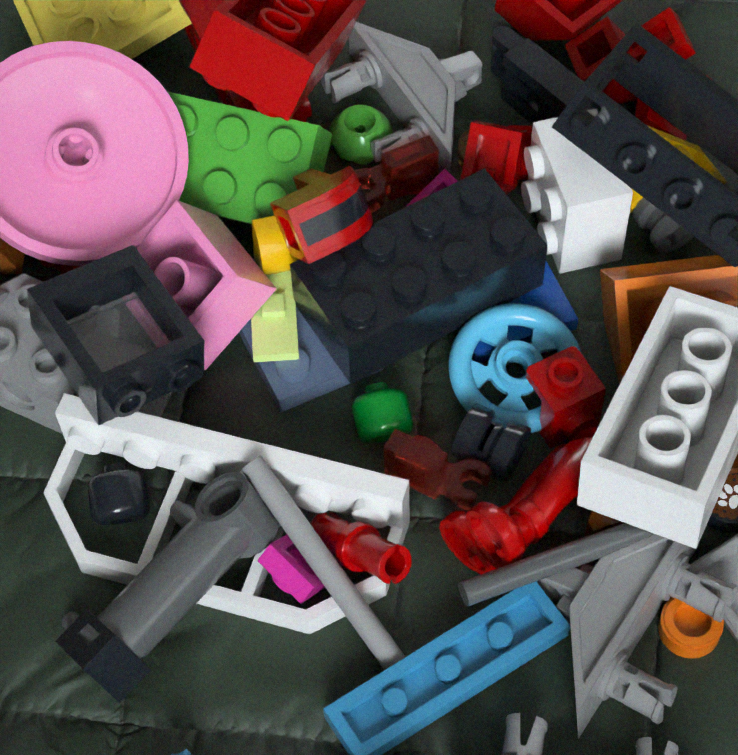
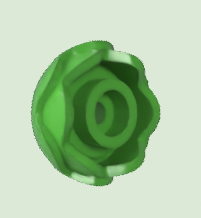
(355, 129)

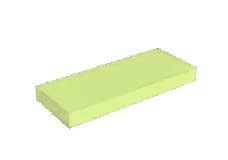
(276, 324)

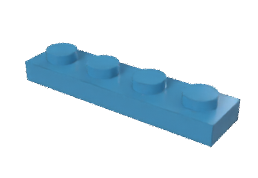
(446, 672)

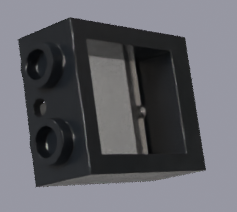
(116, 334)

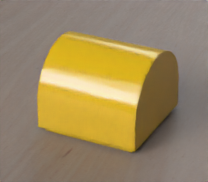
(270, 247)

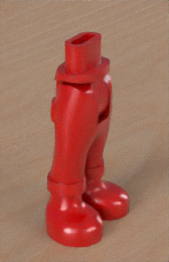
(498, 536)

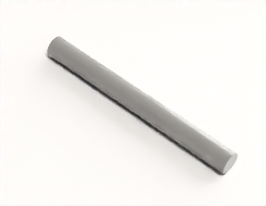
(323, 563)

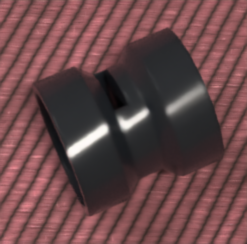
(491, 441)

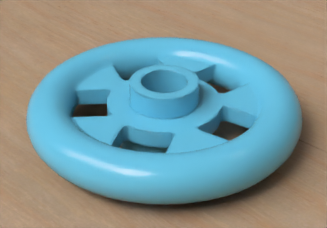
(492, 327)

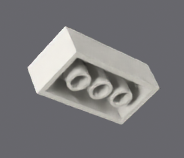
(670, 423)

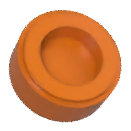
(688, 630)

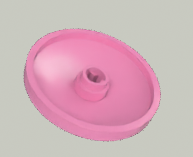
(85, 152)

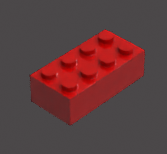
(274, 49)

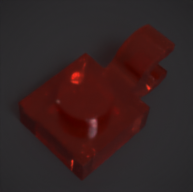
(401, 172)
(430, 472)

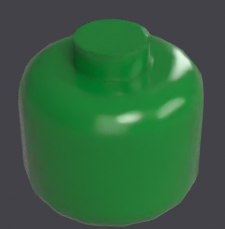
(381, 412)

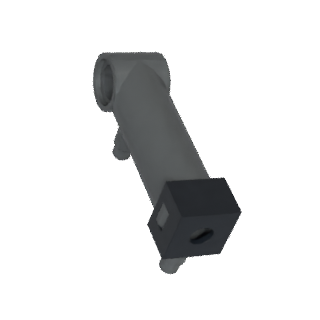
(221, 528)

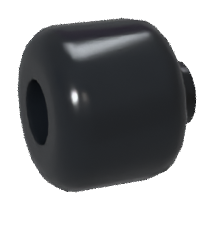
(118, 496)

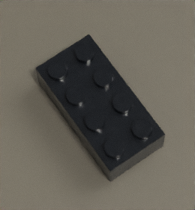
(419, 275)

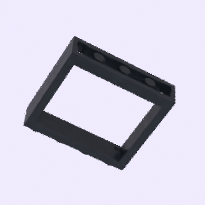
(645, 158)

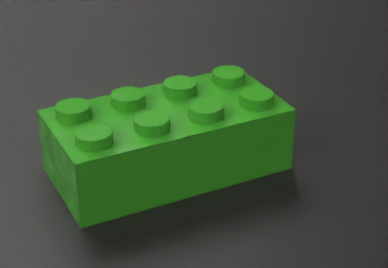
(244, 157)

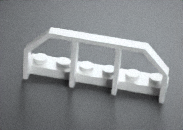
(202, 456)

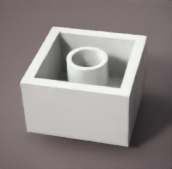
(575, 199)

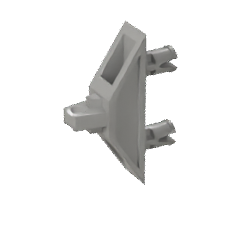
(411, 82)
(612, 610)

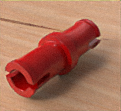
(362, 548)

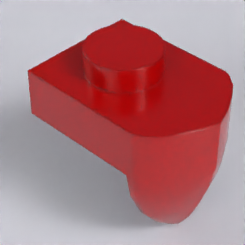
(497, 150)

